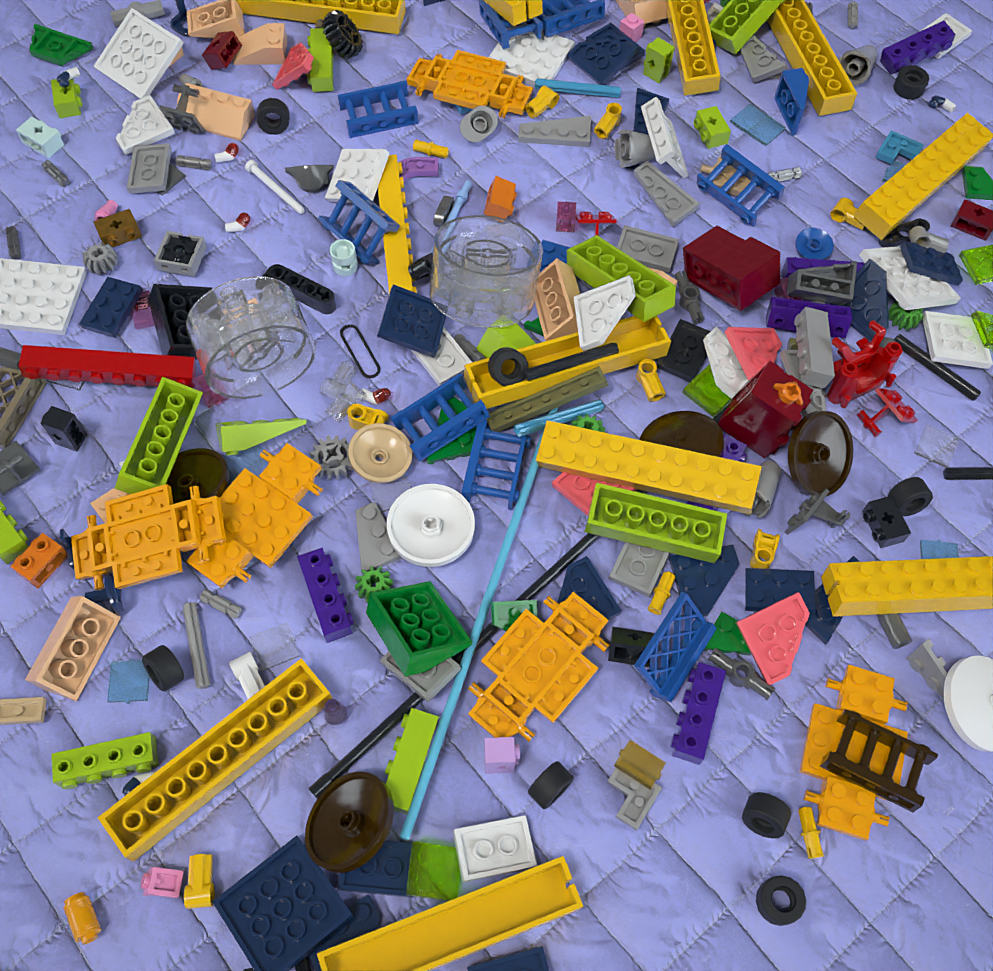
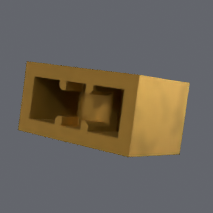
(118, 228)

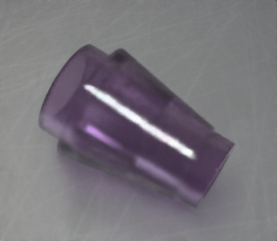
(336, 716)

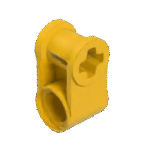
(367, 414)
(763, 547)

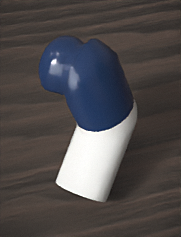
(69, 74)
(943, 102)
(135, 781)

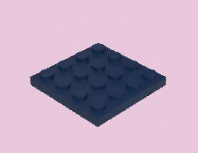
(282, 909)

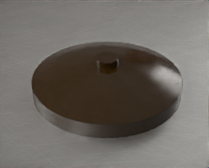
(686, 431)
(820, 453)
(198, 468)
(349, 822)

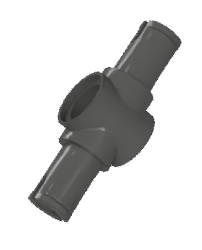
(689, 297)
(751, 680)

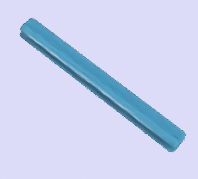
(579, 88)
(559, 417)

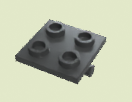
(179, 117)
(15, 467)
(818, 508)

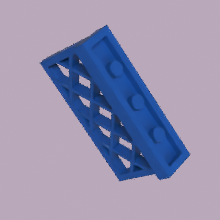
(684, 652)

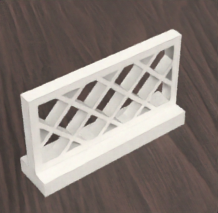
(663, 136)

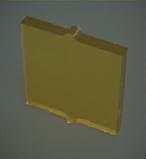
(639, 764)

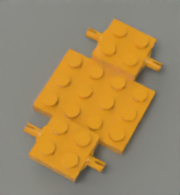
(471, 82)
(261, 515)
(146, 536)
(538, 667)
(841, 803)

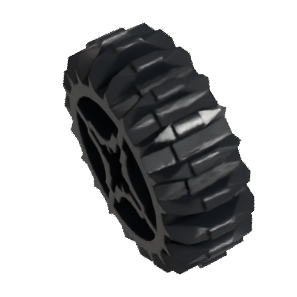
(342, 34)

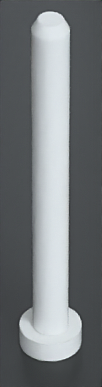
(252, 167)

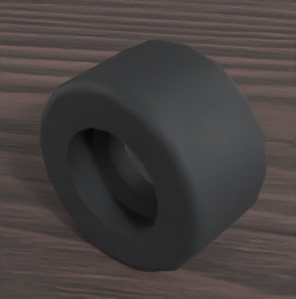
(911, 82)
(268, 125)
(496, 361)
(911, 495)
(163, 668)
(550, 785)
(766, 815)
(795, 894)

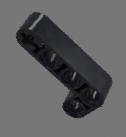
(304, 289)

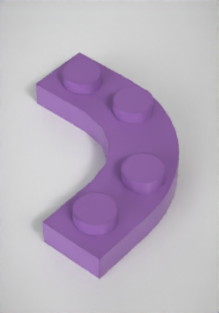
(419, 167)

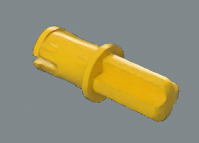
(430, 148)
(661, 593)
(810, 833)

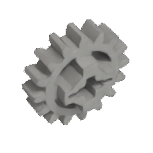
(332, 457)

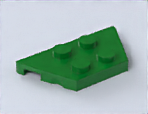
(57, 46)
(460, 446)

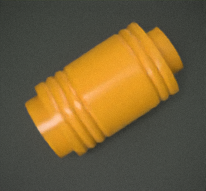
(82, 918)

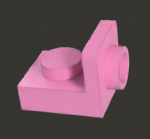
(162, 882)

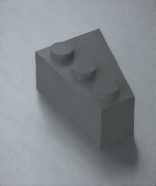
(824, 284)

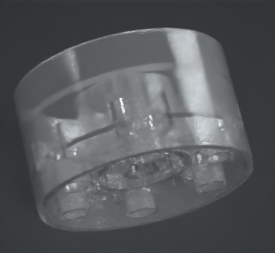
(485, 270)
(250, 337)

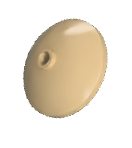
(382, 442)

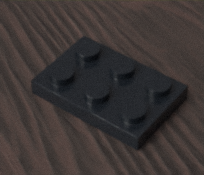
(685, 351)

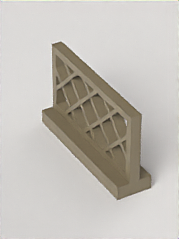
(19, 406)

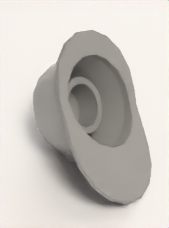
(478, 124)

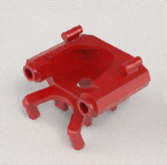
(863, 370)

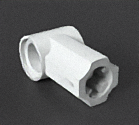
(247, 673)

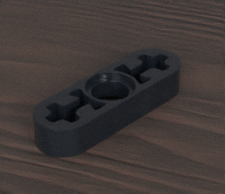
(897, 238)

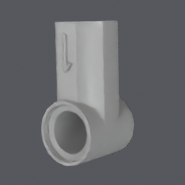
(928, 239)

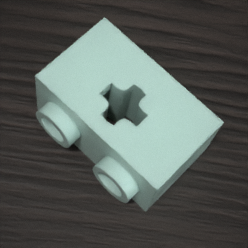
(40, 137)

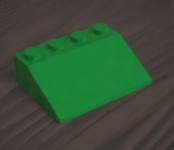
(416, 626)

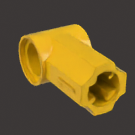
(545, 98)
(609, 120)
(844, 211)
(650, 381)
(200, 889)

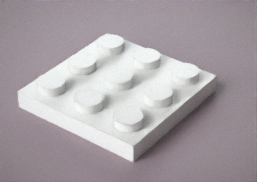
(360, 168)
(955, 340)

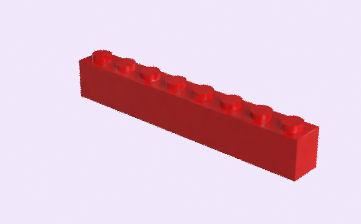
(105, 366)

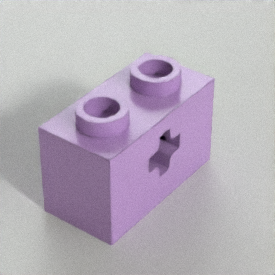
(501, 755)

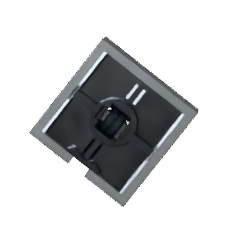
(180, 253)

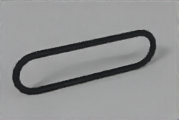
(353, 356)

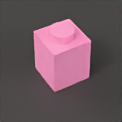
(632, 26)

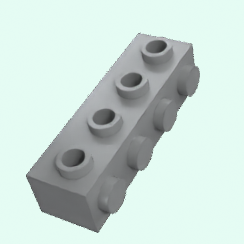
(814, 347)

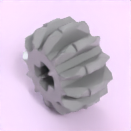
(100, 258)

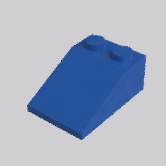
(792, 97)

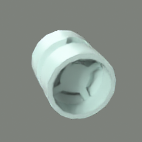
(343, 257)

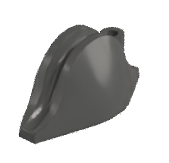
(310, 177)

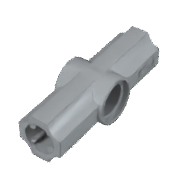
(149, 10)

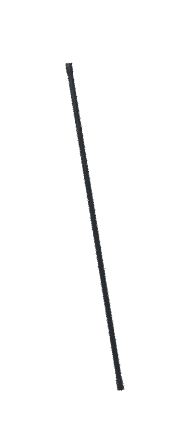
(414, 700)

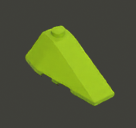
(500, 337)
(240, 435)

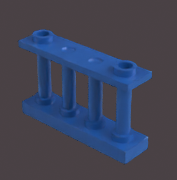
(571, 18)
(499, 27)
(382, 121)
(743, 168)
(373, 213)
(449, 430)
(475, 469)

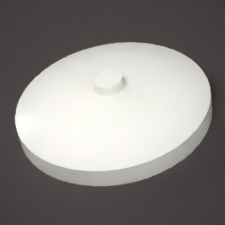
(430, 525)
(970, 701)

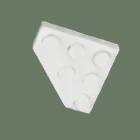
(143, 126)
(601, 310)
(724, 363)

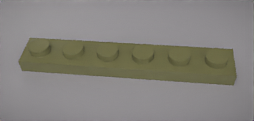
(547, 399)

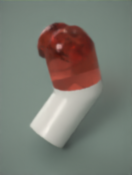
(229, 153)
(239, 224)
(377, 396)

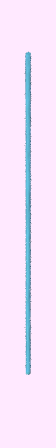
(469, 651)

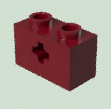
(222, 50)
(974, 220)

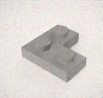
(638, 798)

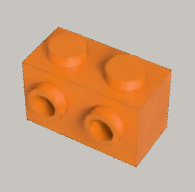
(500, 198)
(39, 560)

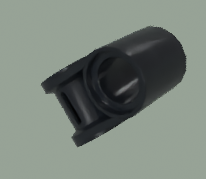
(421, 267)

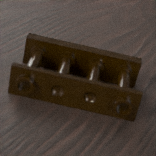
(860, 773)

